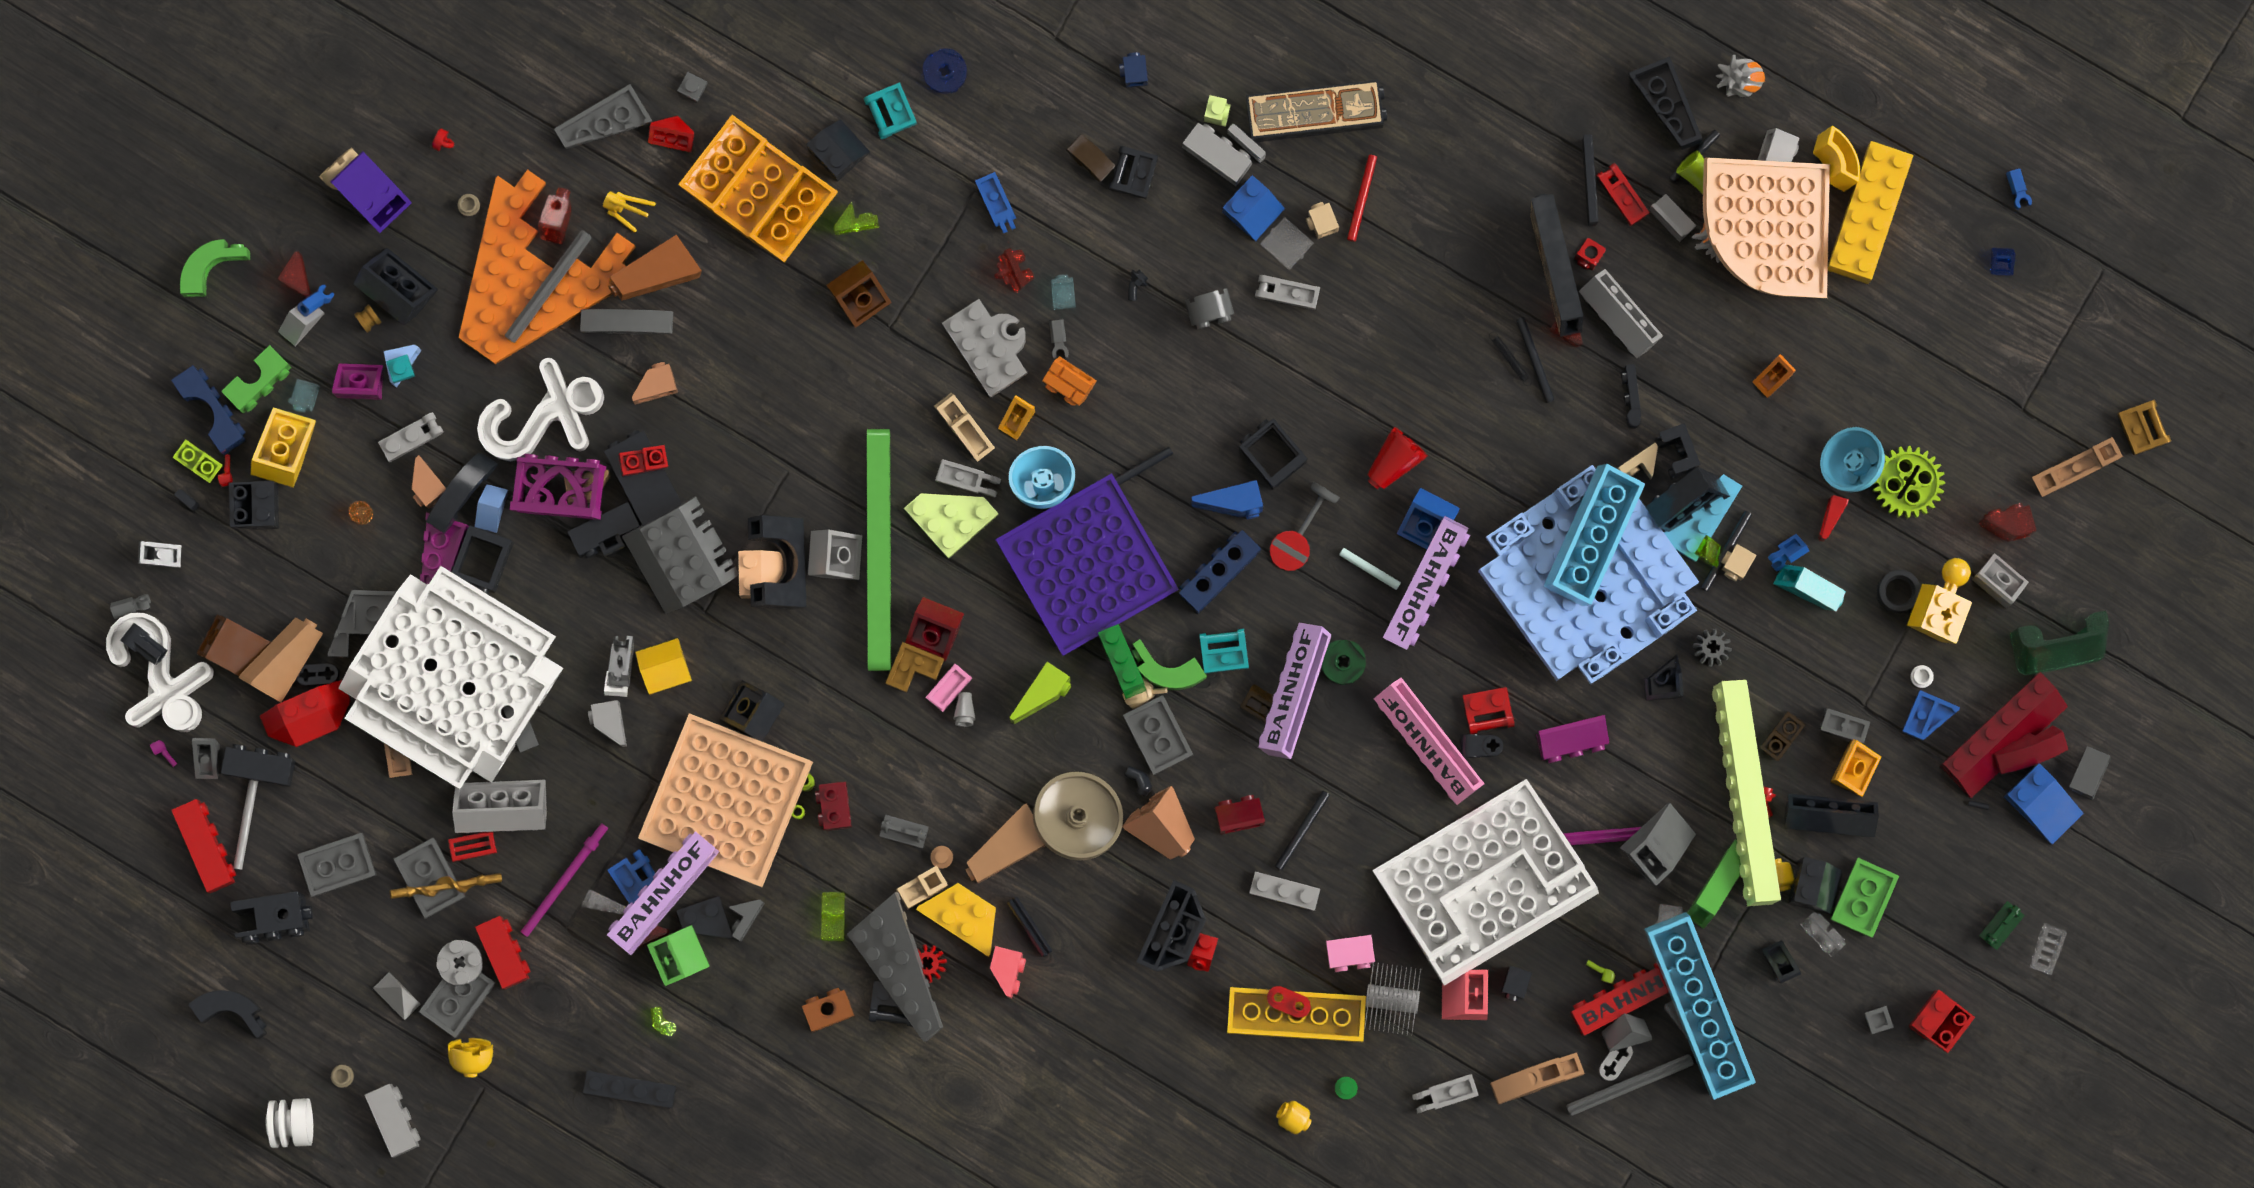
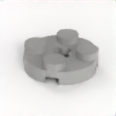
(462, 975)

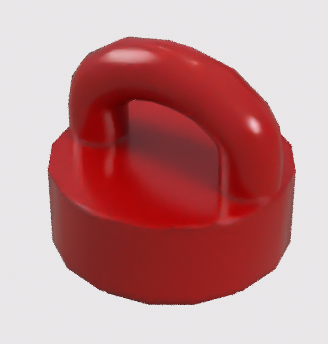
(441, 140)

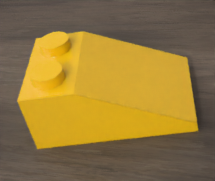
(282, 447)

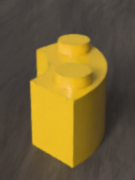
(1835, 149)

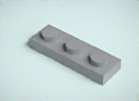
(1284, 891)

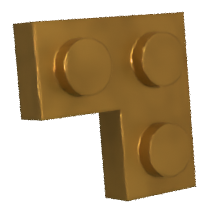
(910, 661)

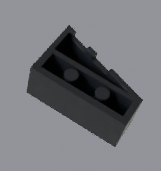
(1686, 497)

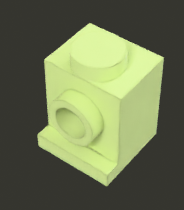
(1217, 111)

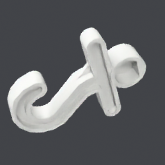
(558, 404)
(165, 693)

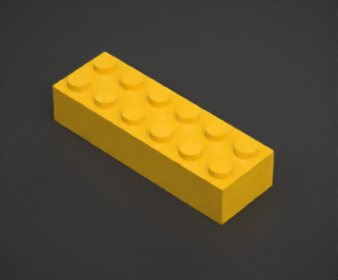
(1869, 212)
(1330, 1016)

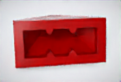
(672, 134)

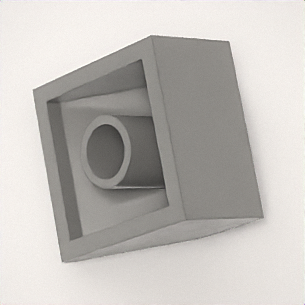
(835, 555)

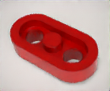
(1288, 1002)

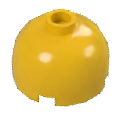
(470, 1056)

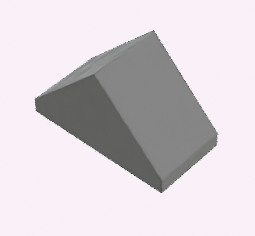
(297, 326)

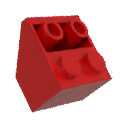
(1941, 1021)

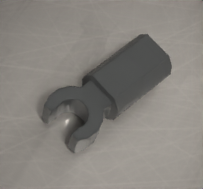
(1058, 336)
(130, 605)

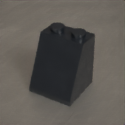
(1815, 885)

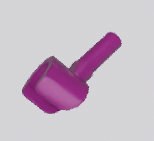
(158, 747)

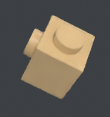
(1322, 220)
(1737, 562)

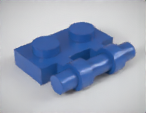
(628, 880)

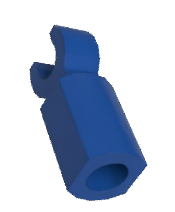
(2018, 187)
(314, 301)

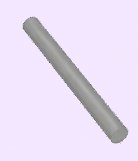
(245, 824)

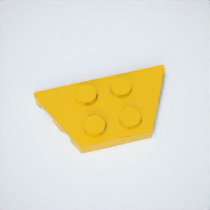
(963, 915)

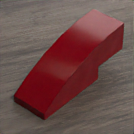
(2031, 750)

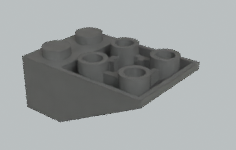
(1659, 844)

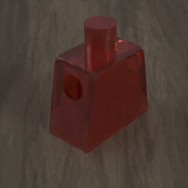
(555, 217)

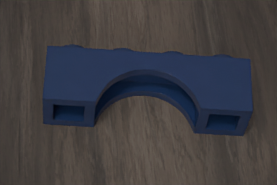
(225, 432)

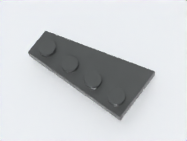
(606, 118)

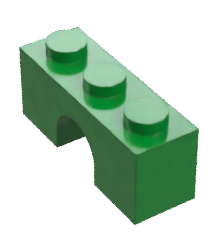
(1122, 661)

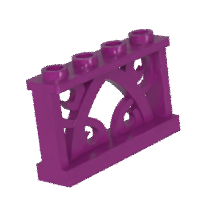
(579, 508)

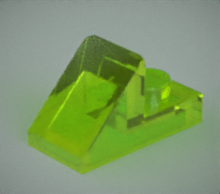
(848, 223)

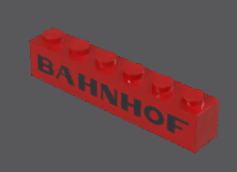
(1621, 1000)

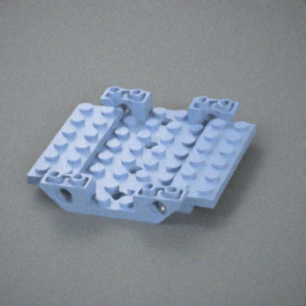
(1640, 587)

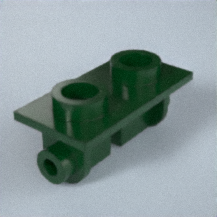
(2002, 925)

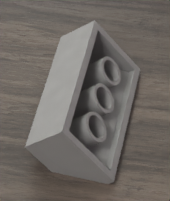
(500, 806)

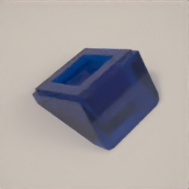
(2002, 261)

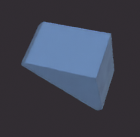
(490, 508)

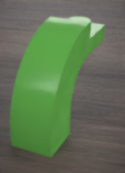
(203, 260)
(1170, 678)

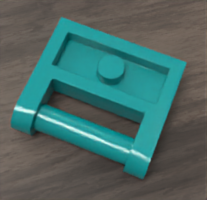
(897, 107)
(1224, 658)

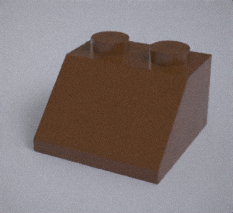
(859, 293)

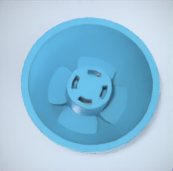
(1852, 460)
(1039, 468)

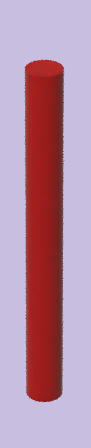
(1360, 204)

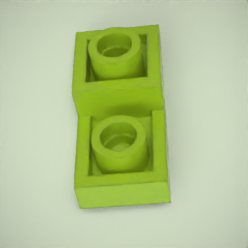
(197, 461)

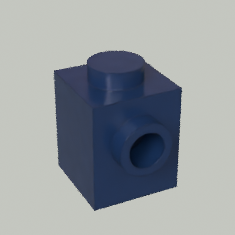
(1134, 70)

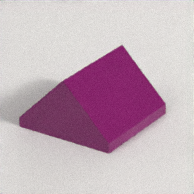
(358, 381)

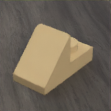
(1645, 459)

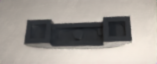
(459, 491)

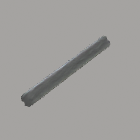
(548, 286)
(1629, 1085)

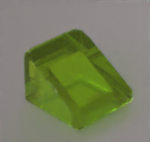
(1709, 551)

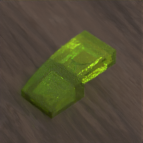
(833, 916)

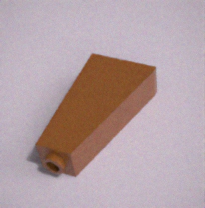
(656, 270)

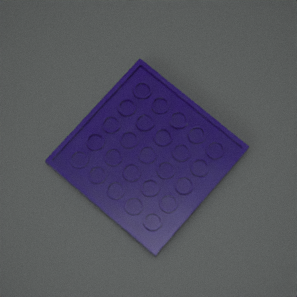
(1086, 564)

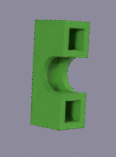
(272, 368)

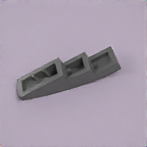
(626, 321)

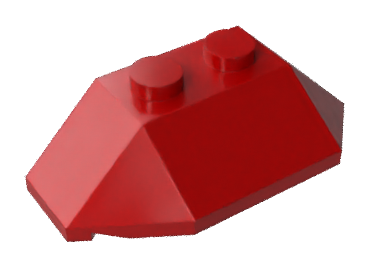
(307, 715)

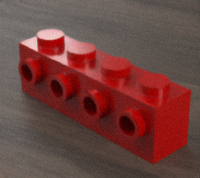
(203, 845)

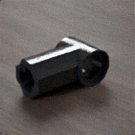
(141, 642)

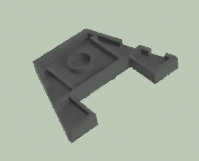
(359, 618)

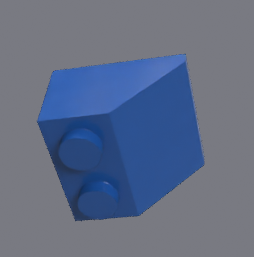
(1253, 208)
(1425, 518)

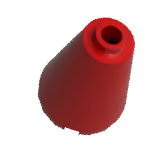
(1395, 459)

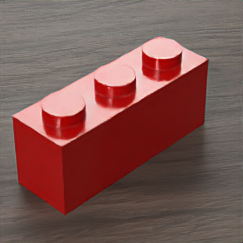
(503, 952)

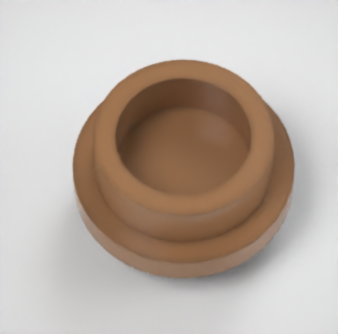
(941, 857)

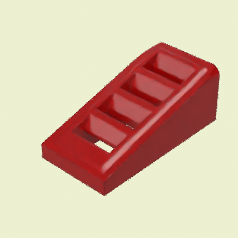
(1833, 512)

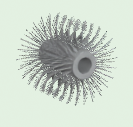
(1392, 998)

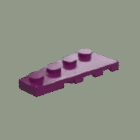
(441, 549)

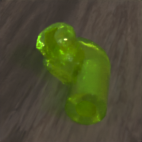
(660, 1024)

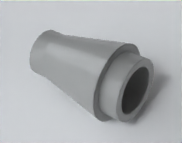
(964, 711)

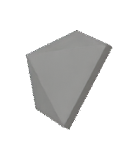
(397, 996)

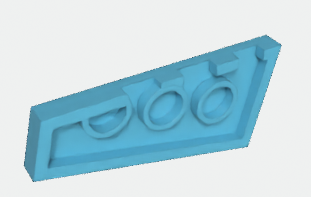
(1689, 535)

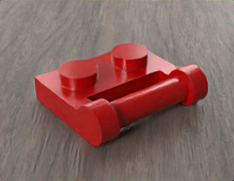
(1487, 703)

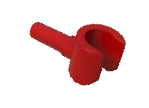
(226, 478)

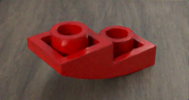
(643, 460)

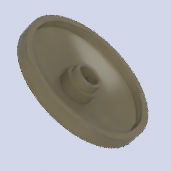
(1078, 816)

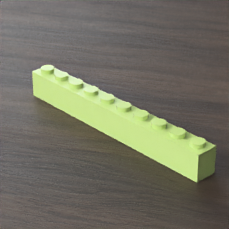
(1746, 793)

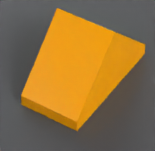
(1016, 417)

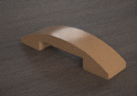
(2077, 467)

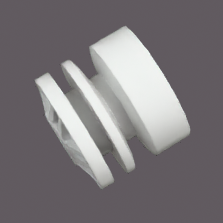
(287, 1123)

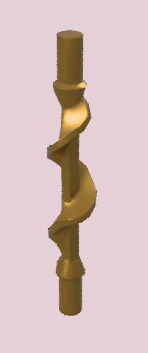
(446, 883)

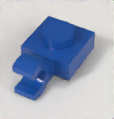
(1788, 550)

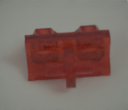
(1010, 270)

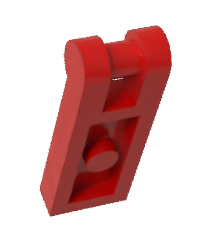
(1623, 195)

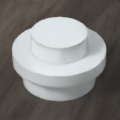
(1921, 676)

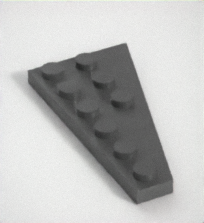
(894, 958)

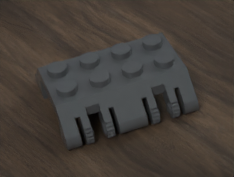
(679, 556)

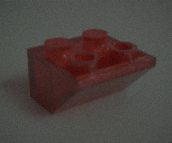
(2011, 524)

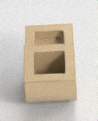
(922, 887)

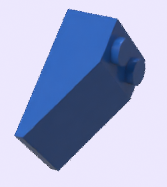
(1234, 501)
(2044, 803)

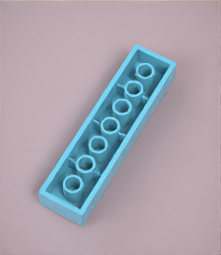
(1699, 1005)

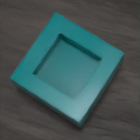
(400, 368)

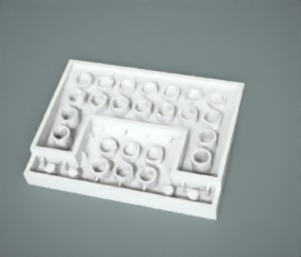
(1486, 881)

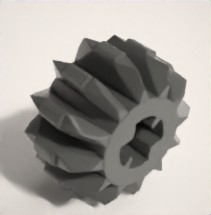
(1718, 643)

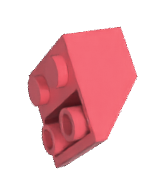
(1005, 967)
(1466, 997)

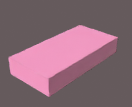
(948, 687)

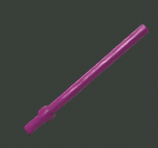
(591, 843)

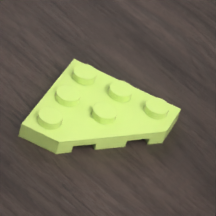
(951, 518)

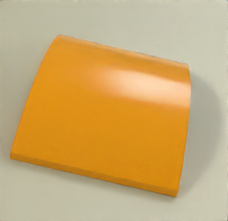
(757, 189)

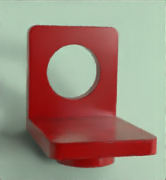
(1584, 261)

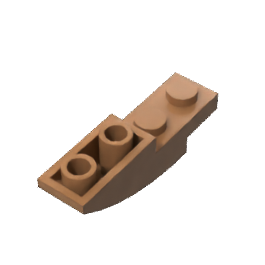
(1537, 1078)

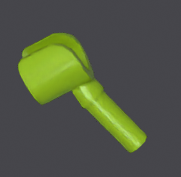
(1608, 975)

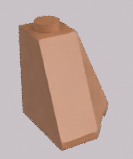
(1162, 825)

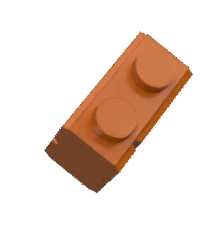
(1068, 381)

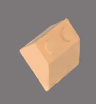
(758, 567)

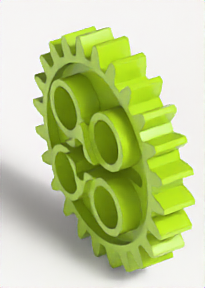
(1925, 492)

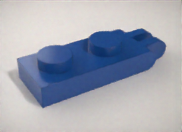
(996, 201)

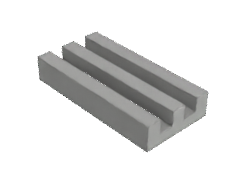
(1246, 143)

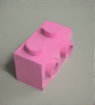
(1350, 953)

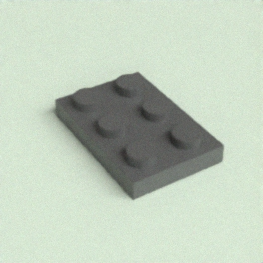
(1158, 735)
(337, 865)
(423, 868)
(454, 1005)

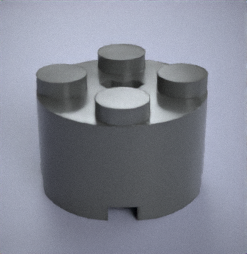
(1209, 308)

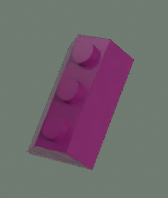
(1573, 739)

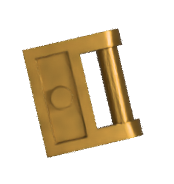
(2137, 428)

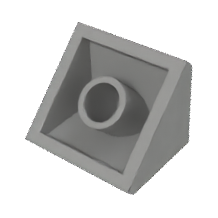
(2000, 581)

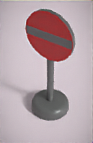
(1290, 548)

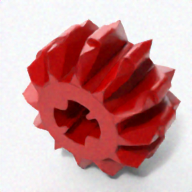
(935, 963)

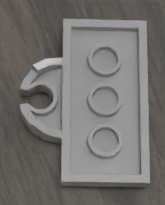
(988, 346)

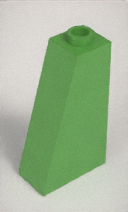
(1716, 888)

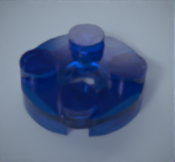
(934, 77)

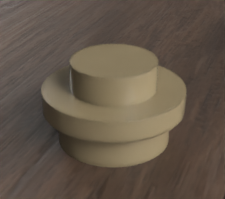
(468, 205)
(342, 1076)

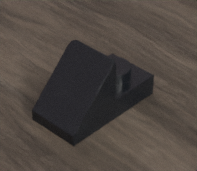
(1781, 962)

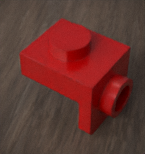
(1203, 953)

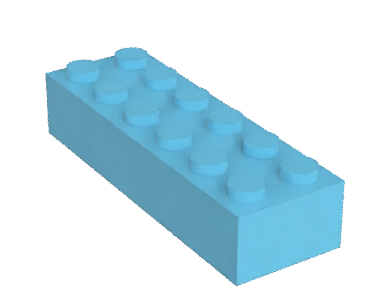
(1594, 535)

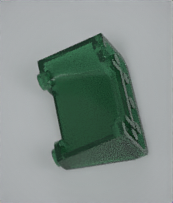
(2036, 655)

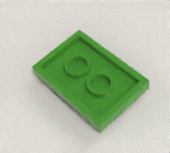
(1864, 897)

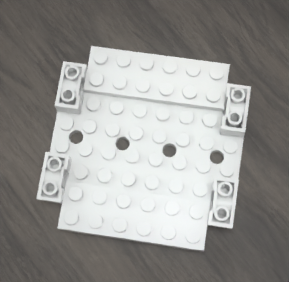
(426, 710)

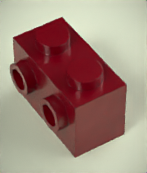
(834, 806)

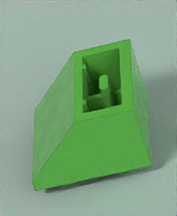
(678, 955)

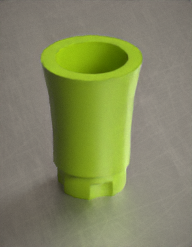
(1693, 169)

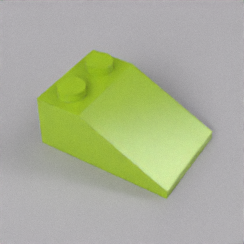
(1045, 689)

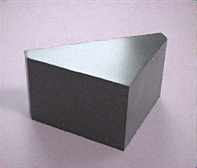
(1626, 1032)

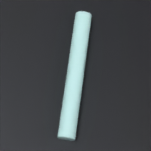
(1359, 562)

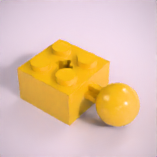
(1939, 610)

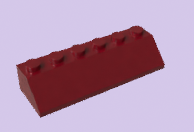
(2025, 713)

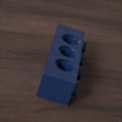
(1199, 600)

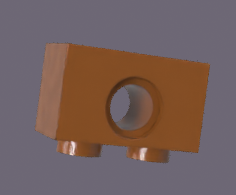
(841, 1012)

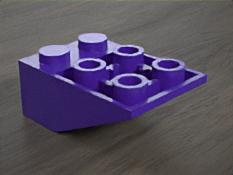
(371, 192)

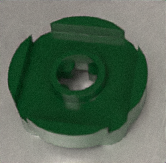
(1356, 662)

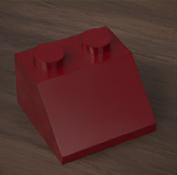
(934, 628)
(1239, 815)

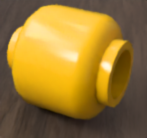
(1784, 875)
(1293, 1117)

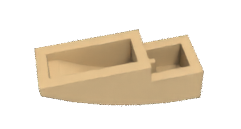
(964, 426)

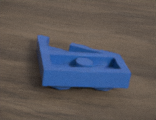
(1927, 715)

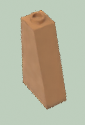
(283, 659)
(1006, 847)

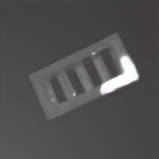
(599, 902)
(2061, 933)

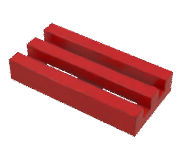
(491, 842)

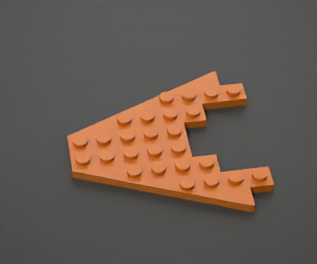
(510, 276)

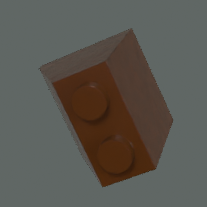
(231, 645)

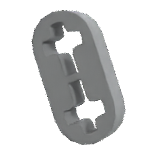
(1619, 1064)

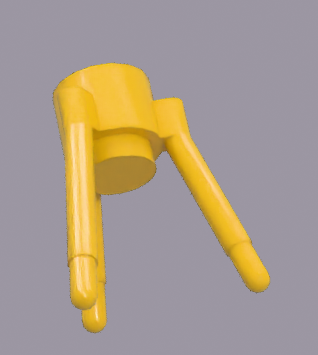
(616, 203)

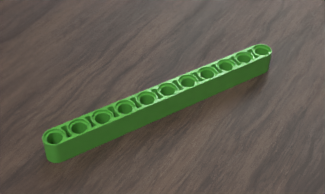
(878, 550)

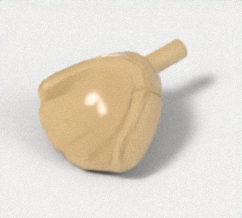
(1145, 697)

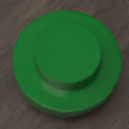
(1346, 1088)

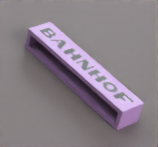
(1426, 582)
(1294, 690)
(662, 893)

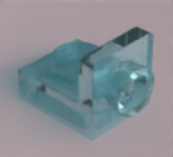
(1063, 292)
(304, 396)

